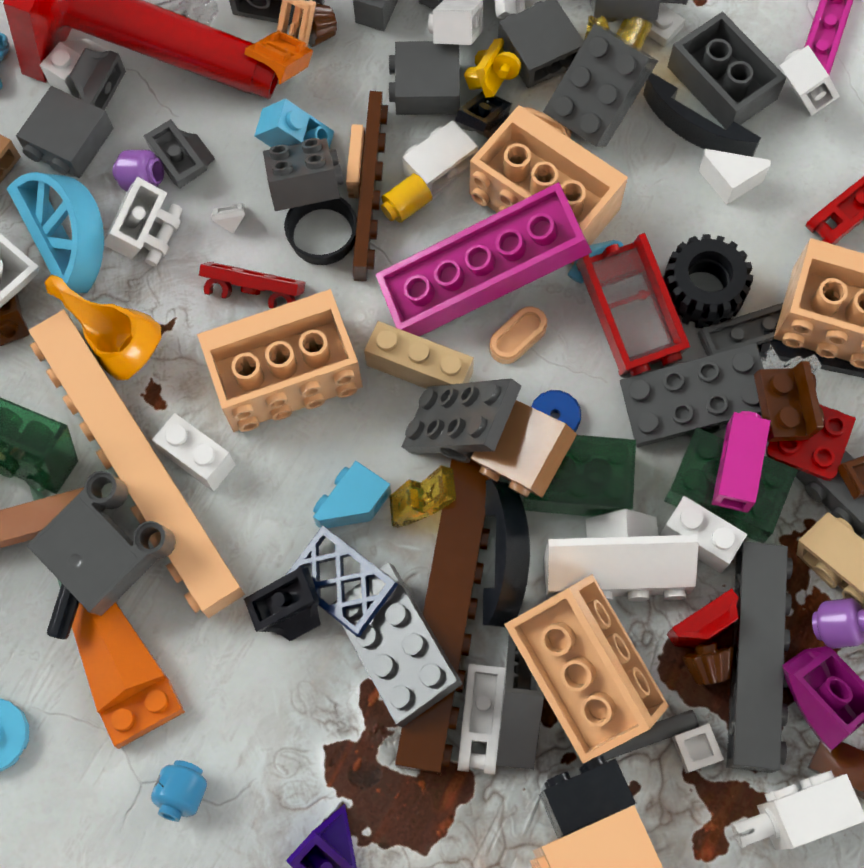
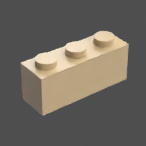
(416, 358)

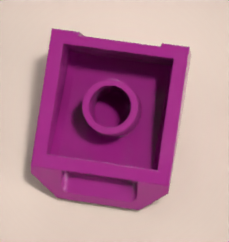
(826, 694)

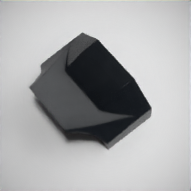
(483, 114)
(286, 605)

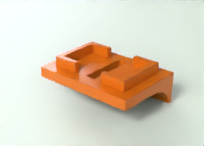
(282, 54)

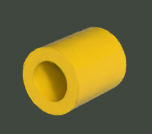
(405, 198)

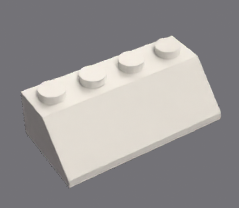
(624, 565)

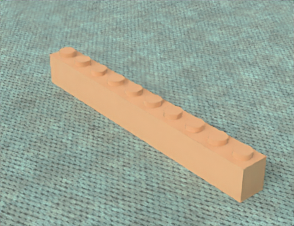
(135, 462)

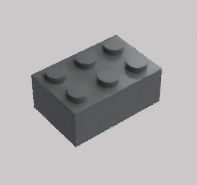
(726, 71)
(600, 86)

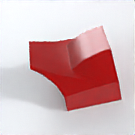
(706, 622)

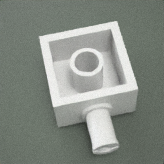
(803, 815)

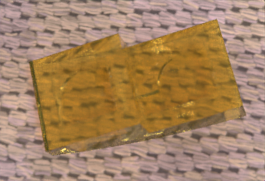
(420, 500)

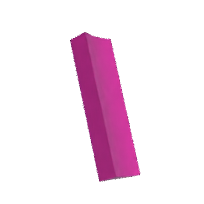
(483, 262)

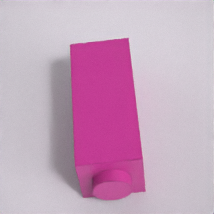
(741, 461)

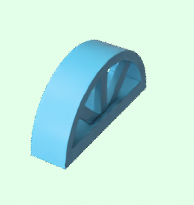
(72, 260)

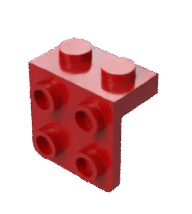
(820, 453)

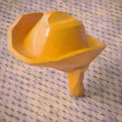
(117, 335)

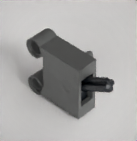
(93, 553)

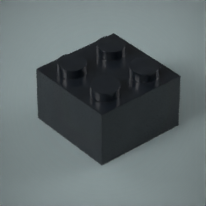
(585, 797)

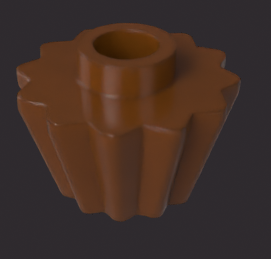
(323, 25)
(710, 663)

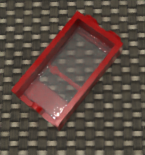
(634, 306)

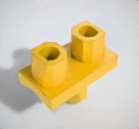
(492, 68)

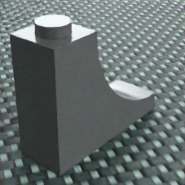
(519, 713)

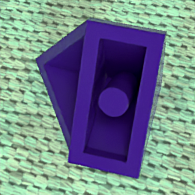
(326, 845)

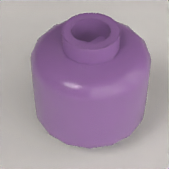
(137, 164)
(839, 623)

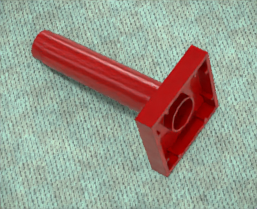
(142, 28)

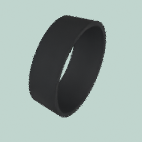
(338, 205)

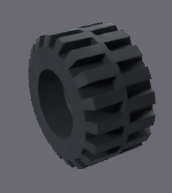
(714, 258)

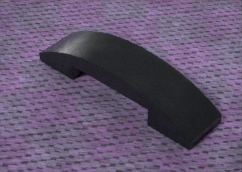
(693, 126)
(511, 555)

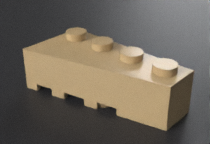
(835, 555)

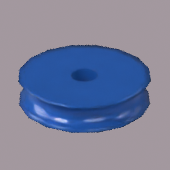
(562, 403)

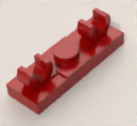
(250, 282)

